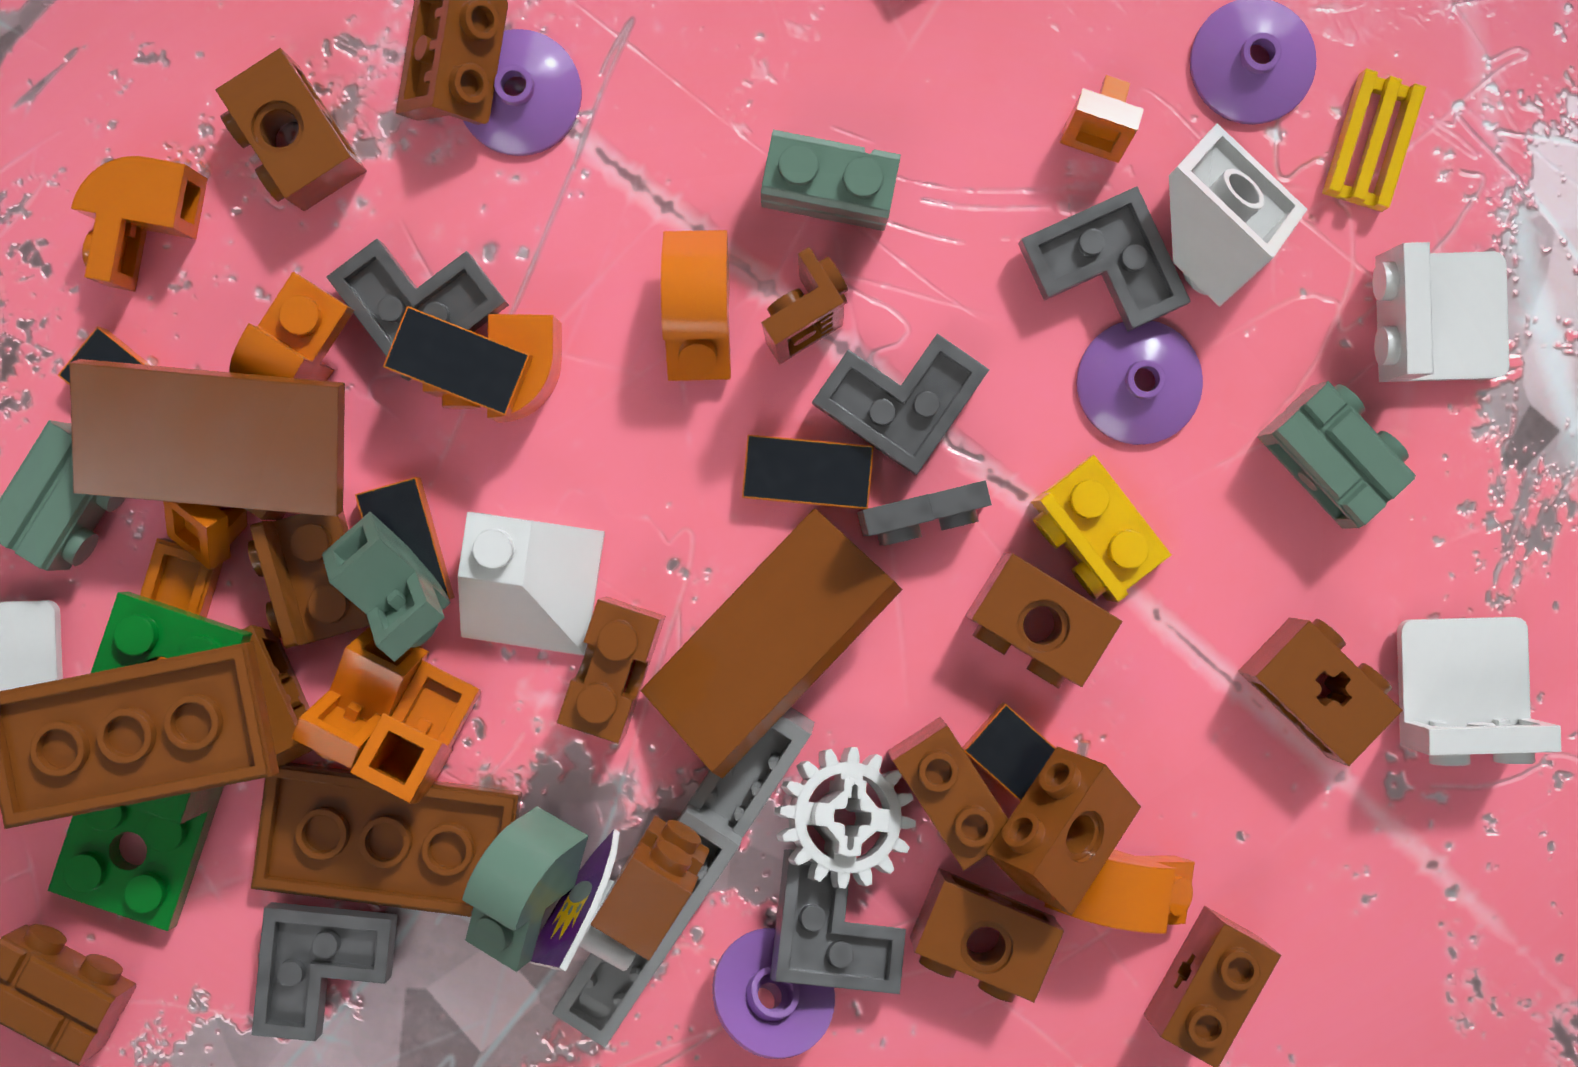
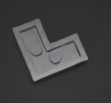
(1114, 242)
(382, 290)
(904, 418)
(901, 519)
(305, 948)
(821, 948)

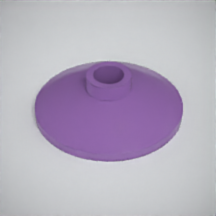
(1237, 84)
(547, 105)
(1109, 389)
(799, 1010)

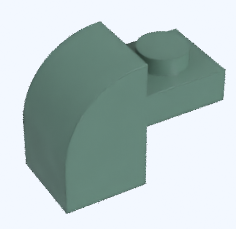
(387, 584)
(517, 880)

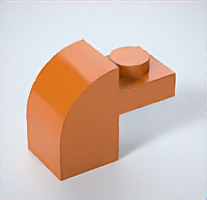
(126, 202)
(696, 305)
(292, 334)
(530, 334)
(361, 691)
(417, 739)
(1138, 893)

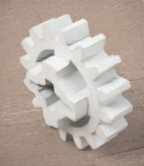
(841, 841)

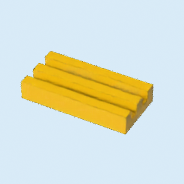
(1390, 91)

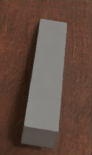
(721, 817)

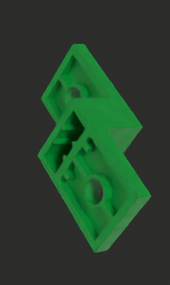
(171, 827)

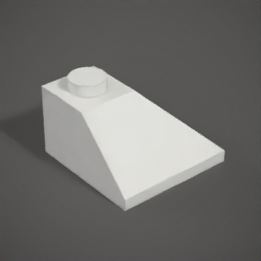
(1226, 216)
(528, 582)

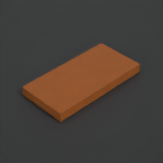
(207, 437)
(769, 642)
(133, 735)
(360, 844)

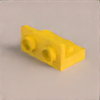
(1099, 530)

